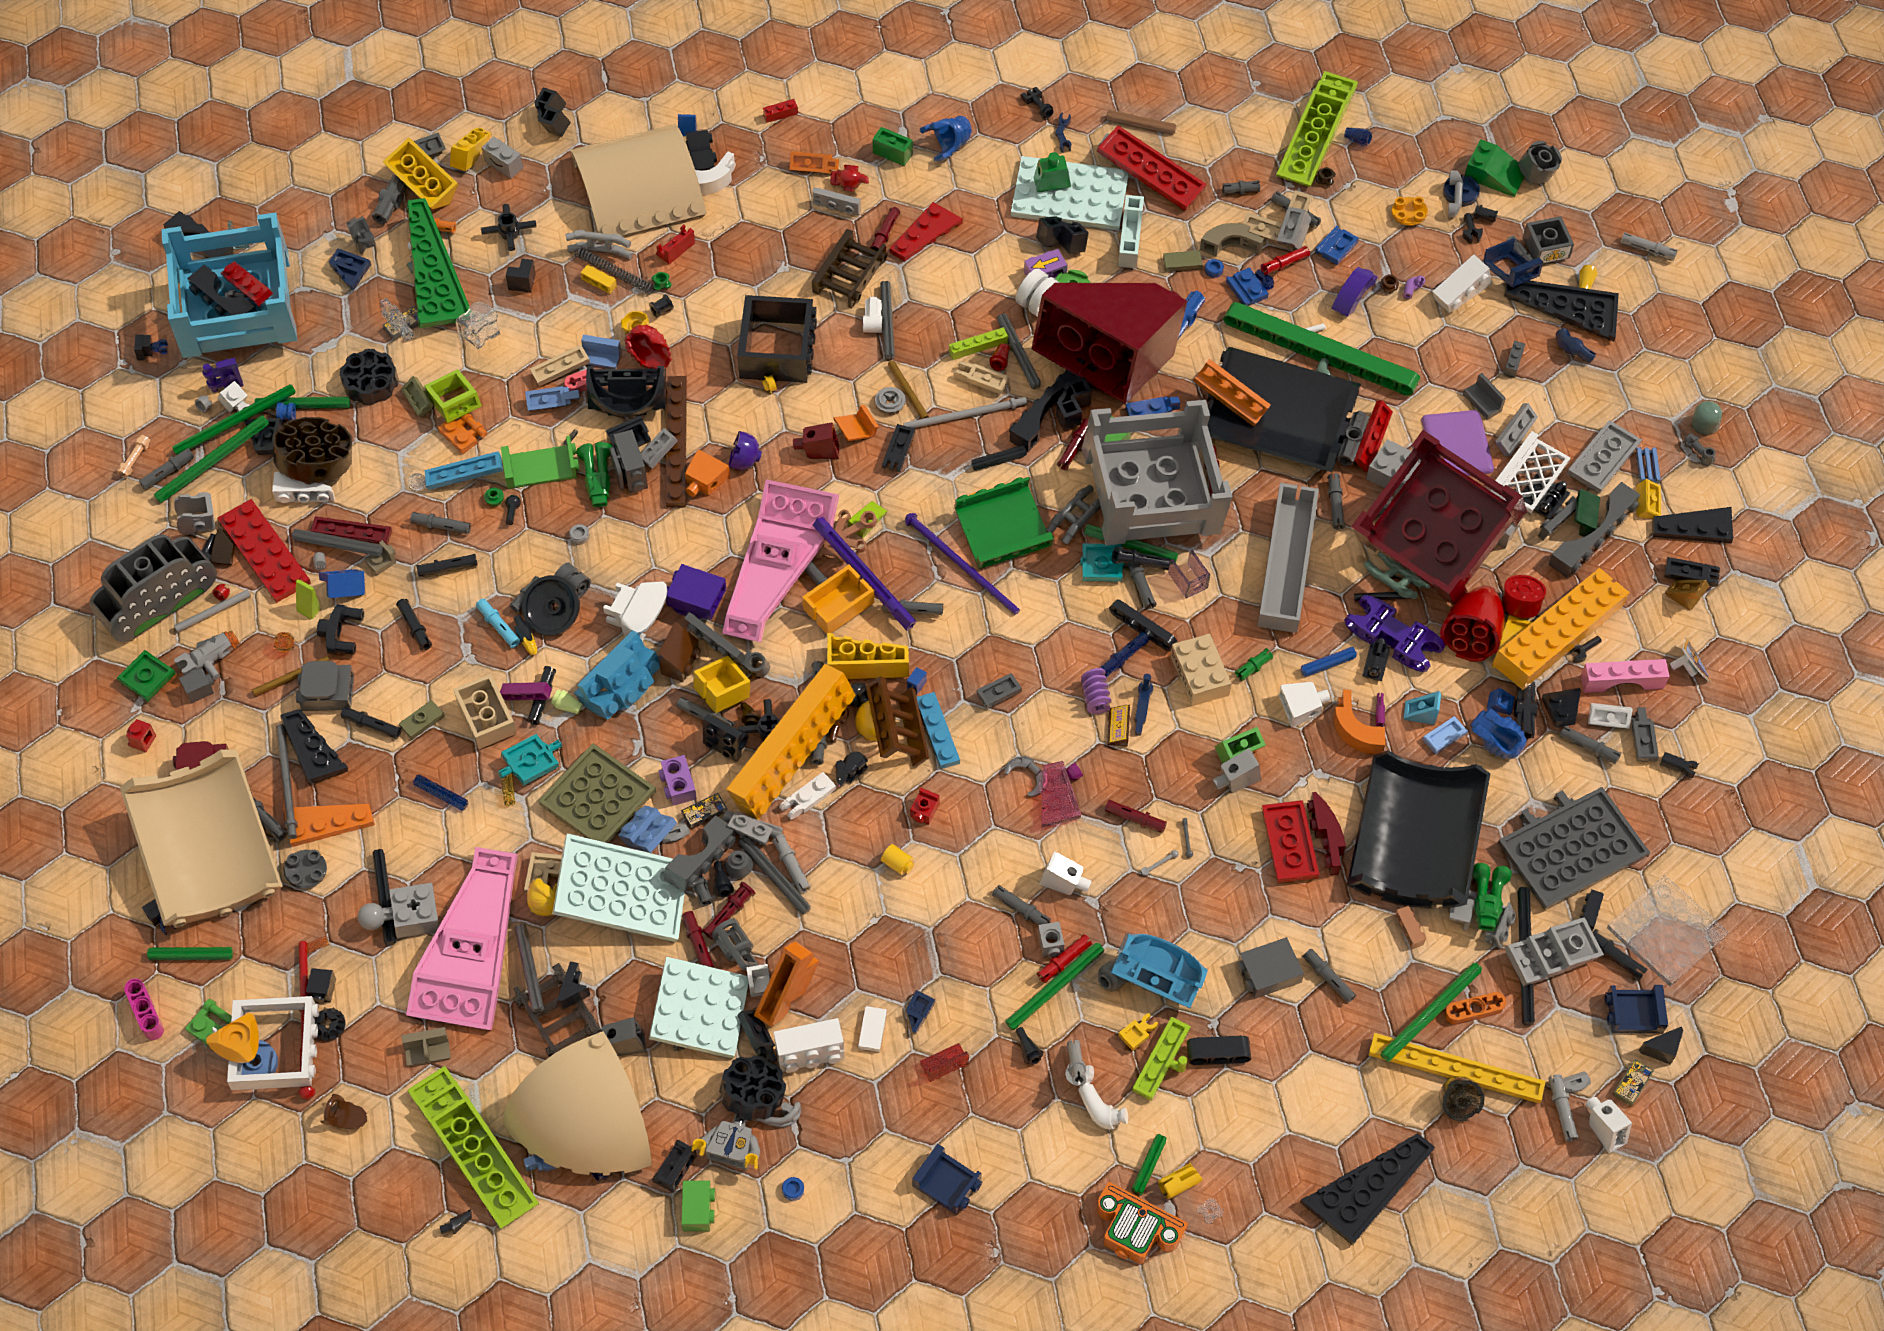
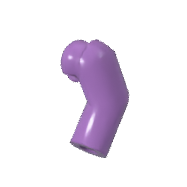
(1413, 284)

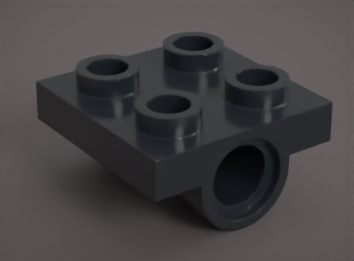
(723, 737)

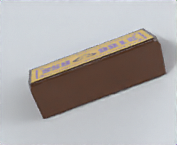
(1118, 726)

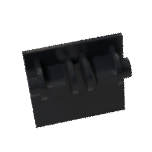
(1552, 499)

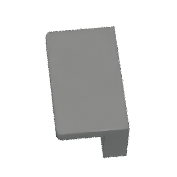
(1294, 227)

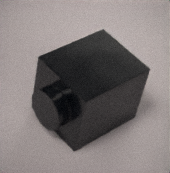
(321, 985)

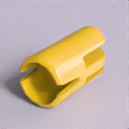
(1179, 1181)

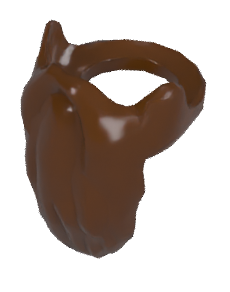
(343, 1114)

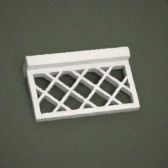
(1519, 460)

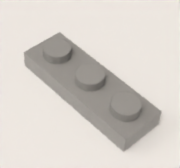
(1516, 429)

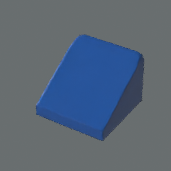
(687, 123)
(1501, 701)

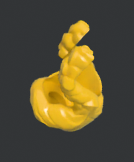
(541, 897)

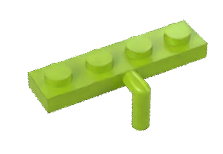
(1162, 1059)

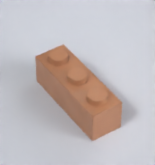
(1410, 927)

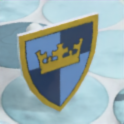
(1690, 661)

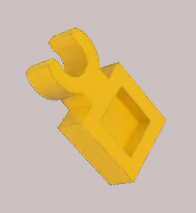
(1136, 1033)

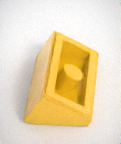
(1649, 499)

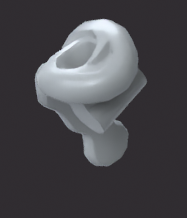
(790, 1113)

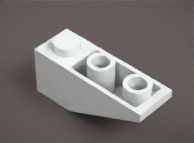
(291, 490)

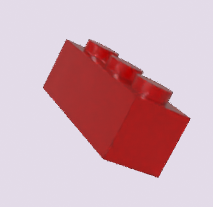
(780, 110)

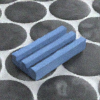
(1647, 453)

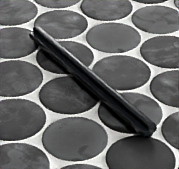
(1524, 919)

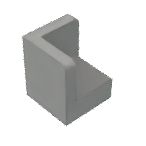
(1462, 913)

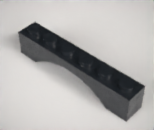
(1027, 429)

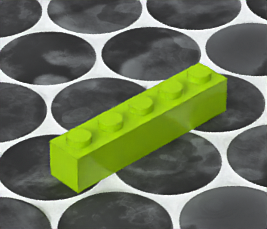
(978, 343)

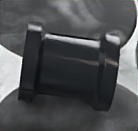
(661, 306)

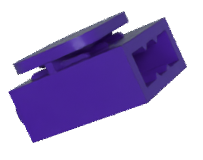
(695, 592)

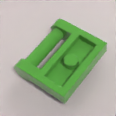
(201, 1025)

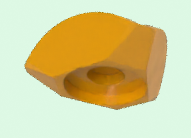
(237, 1040)

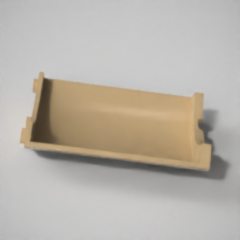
(201, 840)

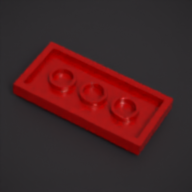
(1290, 841)

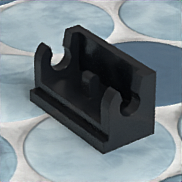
(639, 429)
(675, 1166)

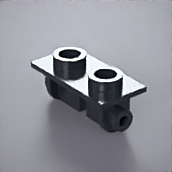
(1376, 660)

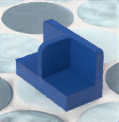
(343, 583)

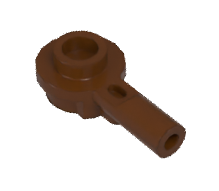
(835, 727)

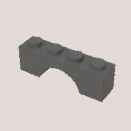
(686, 870)

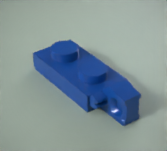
(1153, 406)

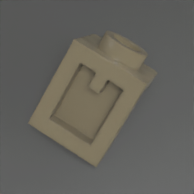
(381, 563)

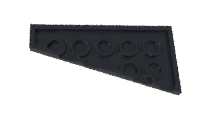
(1578, 306)
(1363, 1193)

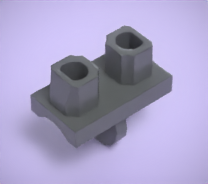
(360, 233)

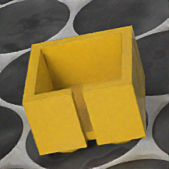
(721, 684)

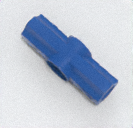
(1195, 301)

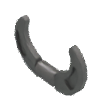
(1024, 762)

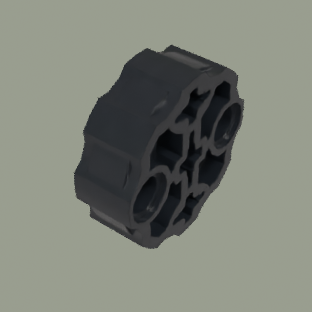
(369, 376)
(753, 1082)

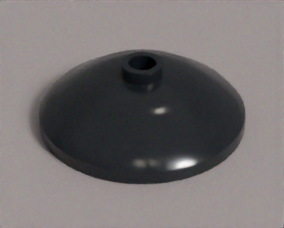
(540, 601)

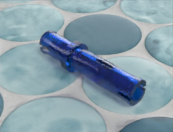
(1117, 659)

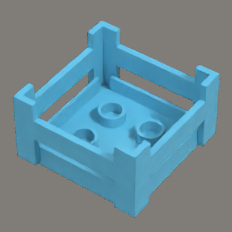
(199, 326)

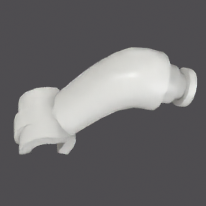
(1101, 1113)

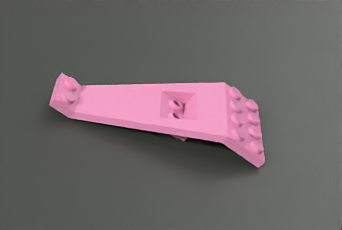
(766, 578)

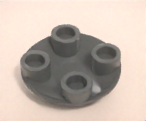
(305, 868)

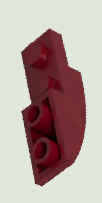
(1329, 830)

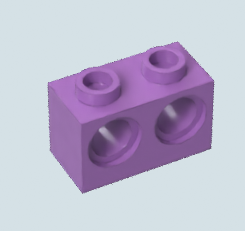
(681, 779)

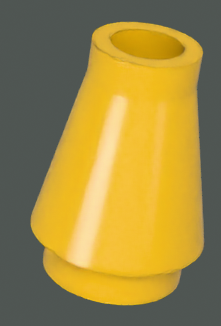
(1587, 276)

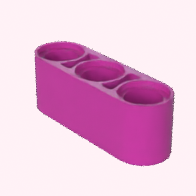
(147, 1017)

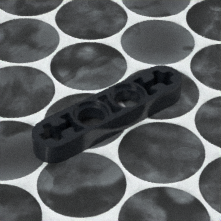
(1142, 624)

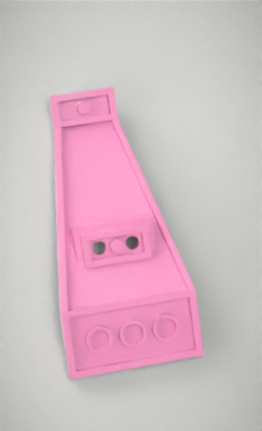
(463, 983)

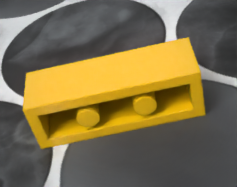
(598, 279)

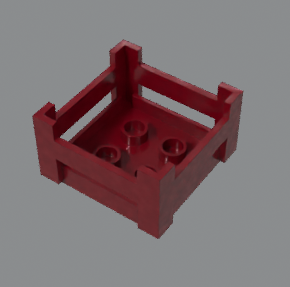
(1440, 518)

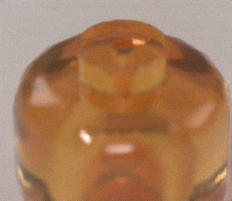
(284, 642)

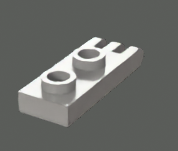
(836, 201)

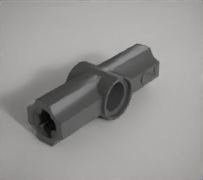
(389, 200)
(1355, 430)

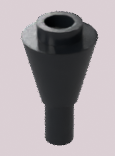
(722, 884)
(1031, 1052)

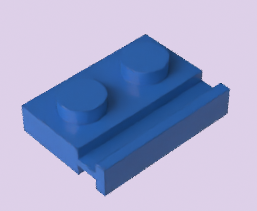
(1337, 245)
(1247, 287)

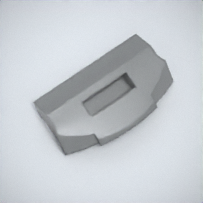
(678, 832)
(1576, 1082)

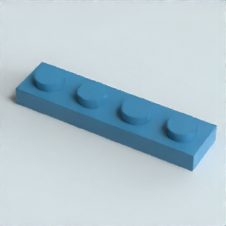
(463, 470)
(937, 731)

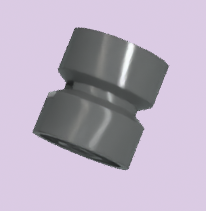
(576, 578)

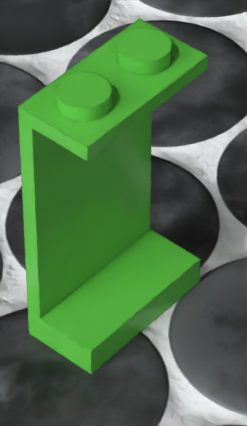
(540, 465)

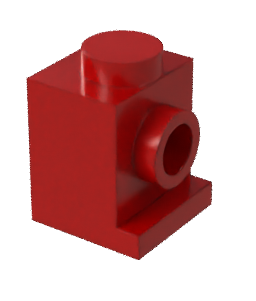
(136, 734)
(930, 802)

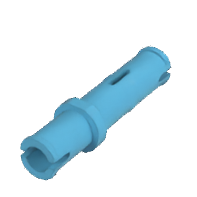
(493, 617)

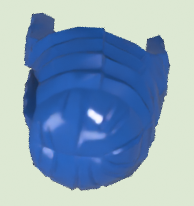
(950, 133)
(1499, 734)

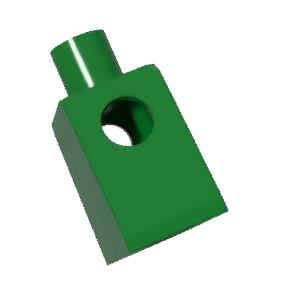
(1052, 173)

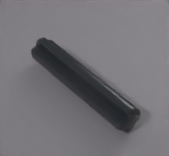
(998, 457)

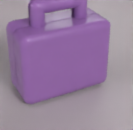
(1463, 435)

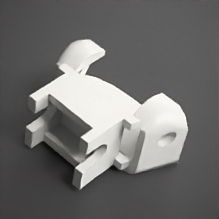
(636, 607)

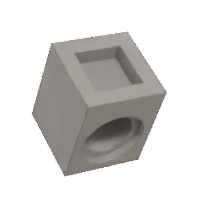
(1051, 931)

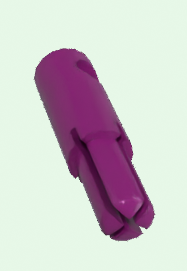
(1380, 711)

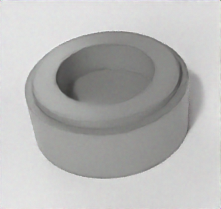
(579, 534)

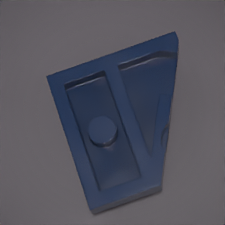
(349, 267)

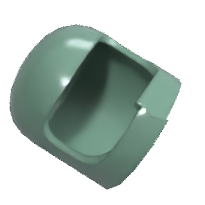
(1707, 417)

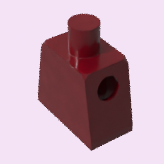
(819, 442)

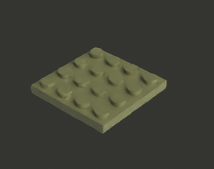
(597, 795)

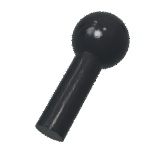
(512, 503)

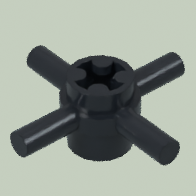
(508, 227)
(767, 721)

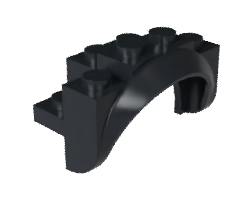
(626, 390)

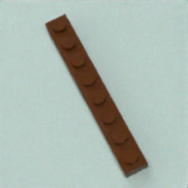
(678, 428)

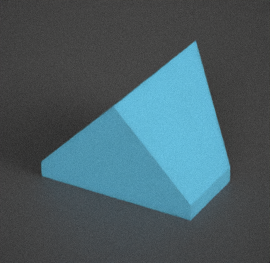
(1423, 709)

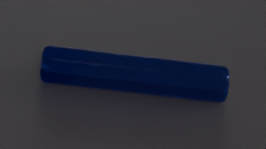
(440, 792)

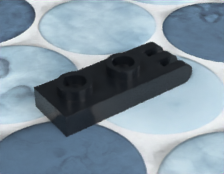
(899, 447)
(1688, 570)

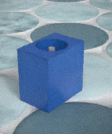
(917, 680)

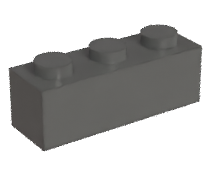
(1514, 358)

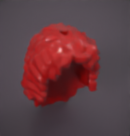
(648, 347)

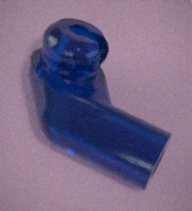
(1266, 280)

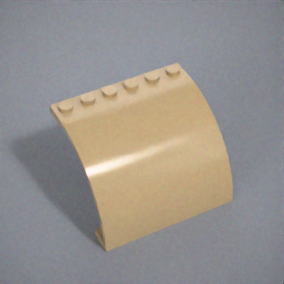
(640, 181)

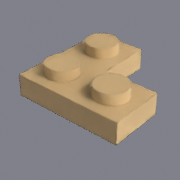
(542, 867)

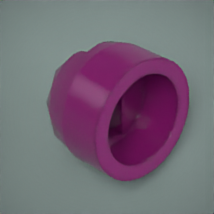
(1074, 772)

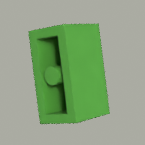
(1235, 745)
(697, 1205)

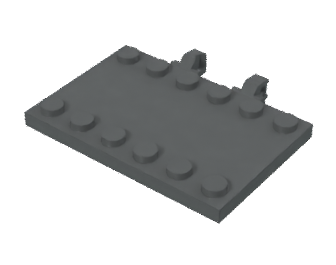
(1572, 846)

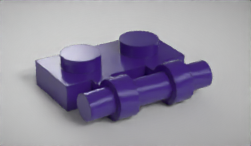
(226, 370)

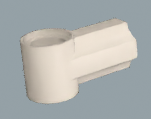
(872, 320)

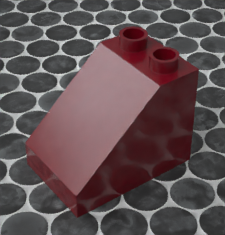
(1114, 327)

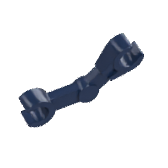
(1063, 123)

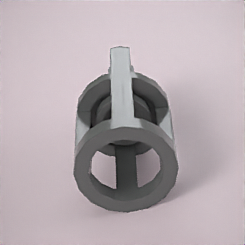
(743, 946)

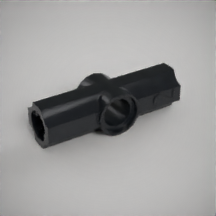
(1526, 710)

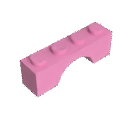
(1603, 675)

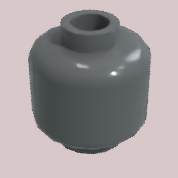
(1108, 980)

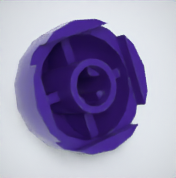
(745, 451)

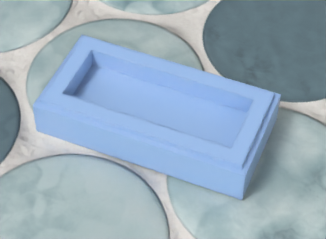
(1444, 735)

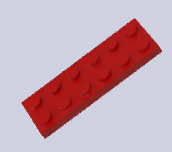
(1151, 167)
(263, 550)

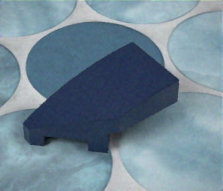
(919, 1009)

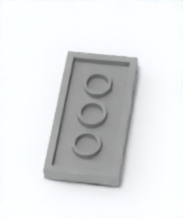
(1604, 456)

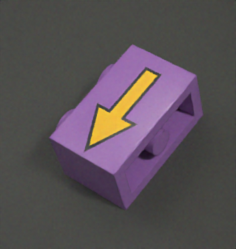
(1050, 263)

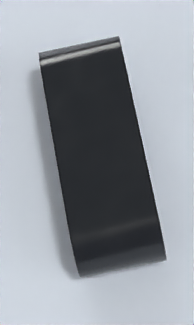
(1218, 1050)

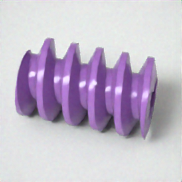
(1096, 691)

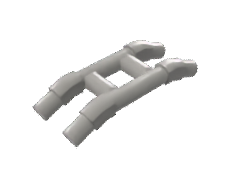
(591, 246)

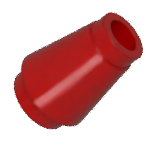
(1000, 357)

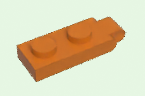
(813, 162)

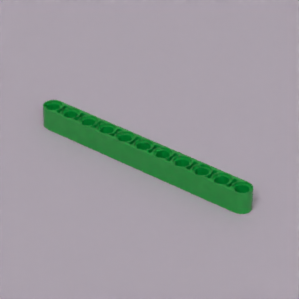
(1318, 346)

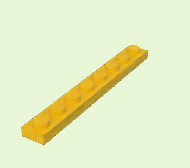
(1451, 1066)

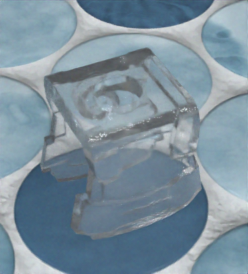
(478, 324)

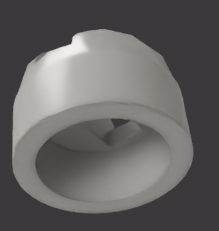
(203, 403)

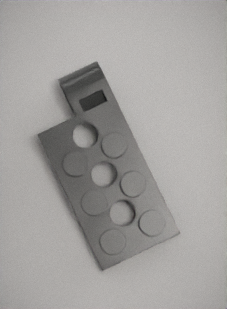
(718, 643)

